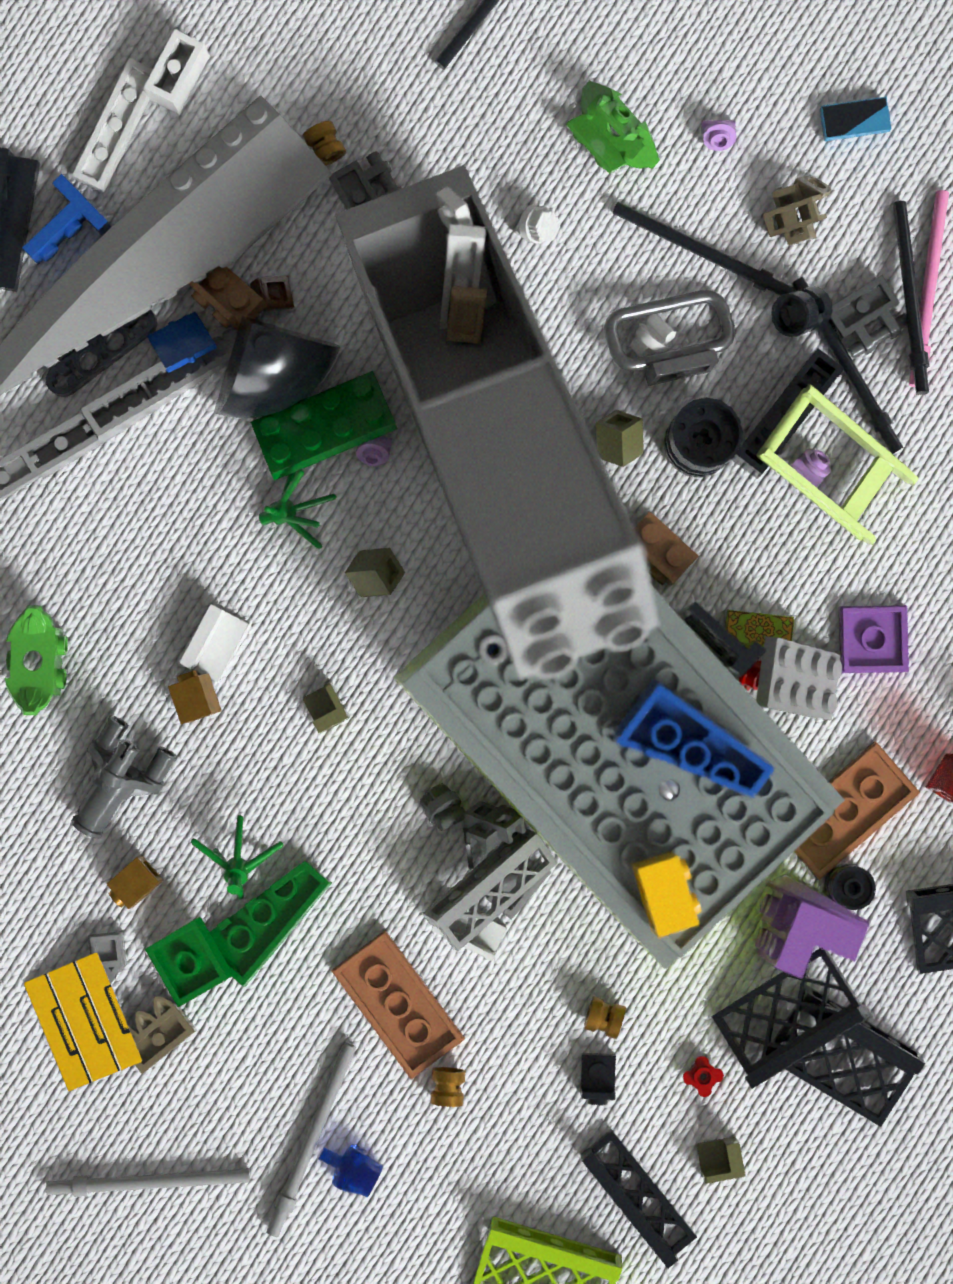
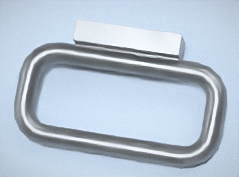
(677, 362)

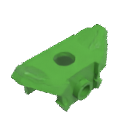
(604, 108)
(35, 632)

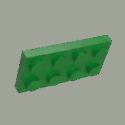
(324, 425)

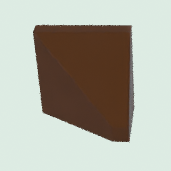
(274, 291)

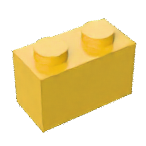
(666, 893)

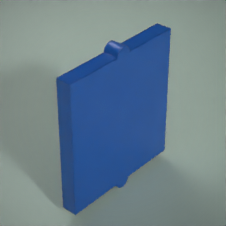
(181, 342)

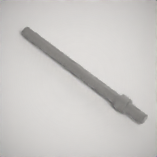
(82, 1185)
(286, 1200)

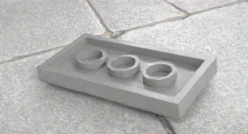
(798, 679)

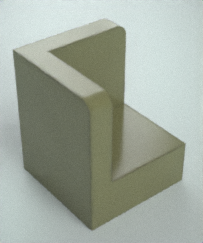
(620, 438)
(375, 572)
(326, 708)
(720, 1160)

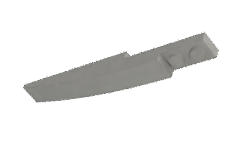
(110, 416)

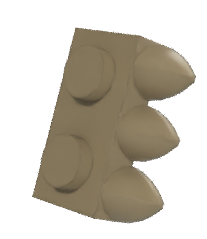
(160, 1035)

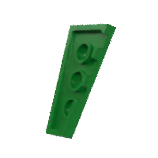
(267, 920)

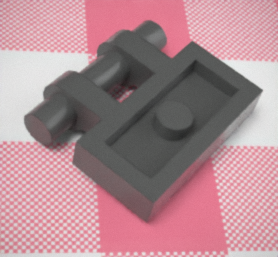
(354, 184)
(863, 307)

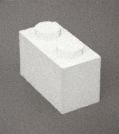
(176, 71)

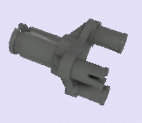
(117, 778)

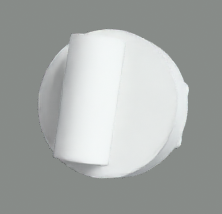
(538, 224)
(652, 337)

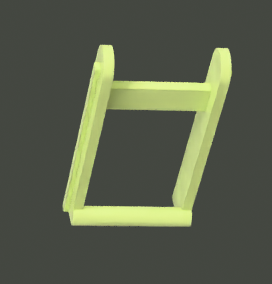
(867, 486)

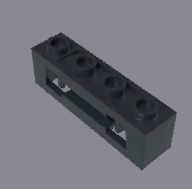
(819, 372)

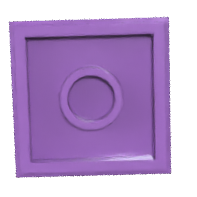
(874, 639)

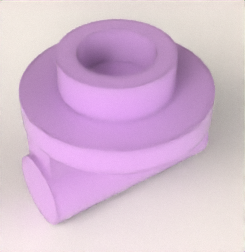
(719, 134)
(374, 451)
(812, 466)

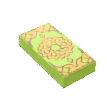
(755, 626)

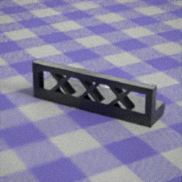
(17, 195)
(629, 1207)

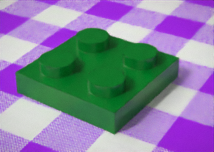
(189, 962)

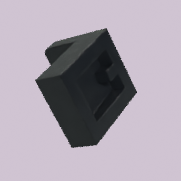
(598, 1078)

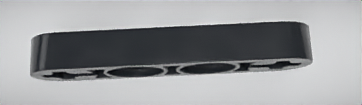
(105, 357)

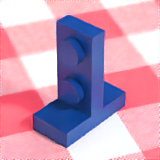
(65, 223)

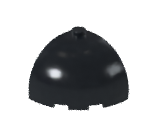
(271, 369)

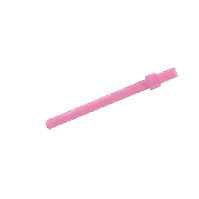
(931, 268)

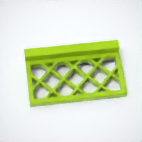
(546, 1248)

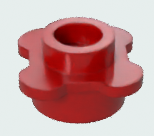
(751, 677)
(693, 1078)

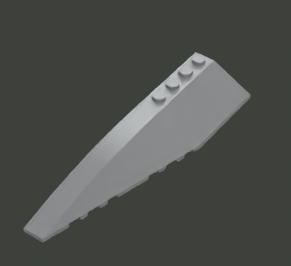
(173, 236)

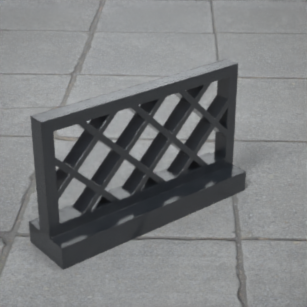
(737, 656)
(931, 901)
(867, 1037)
(798, 1046)

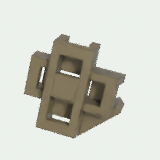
(804, 196)

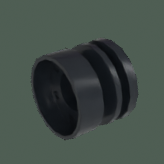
(720, 433)

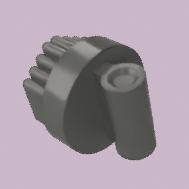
(442, 806)

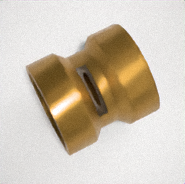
(324, 142)
(597, 1015)
(447, 1087)

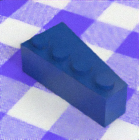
(681, 735)

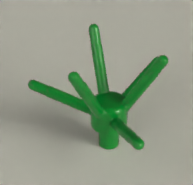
(285, 511)
(236, 868)

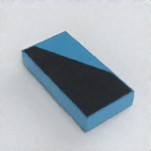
(855, 119)

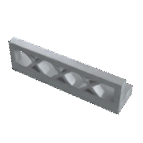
(482, 879)

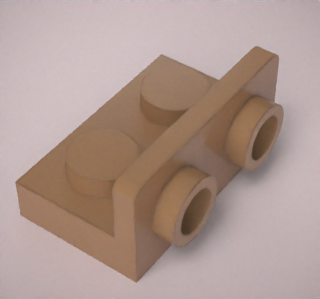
(228, 297)
(663, 550)

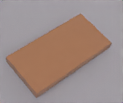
(871, 794)
(398, 1004)

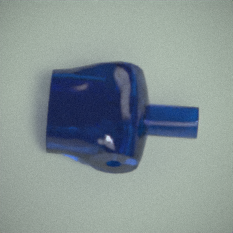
(355, 1170)

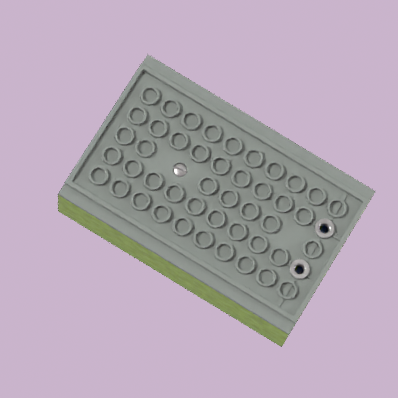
(606, 803)

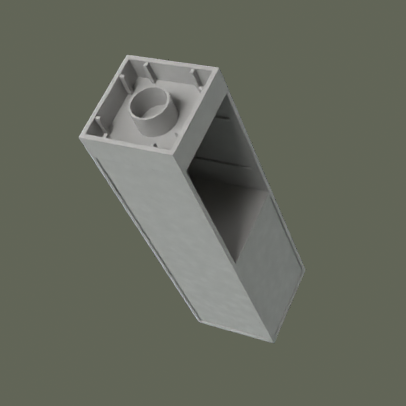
(503, 439)

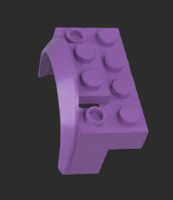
(805, 919)

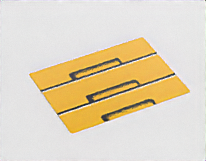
(83, 1022)

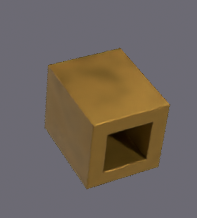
(194, 697)
(133, 883)

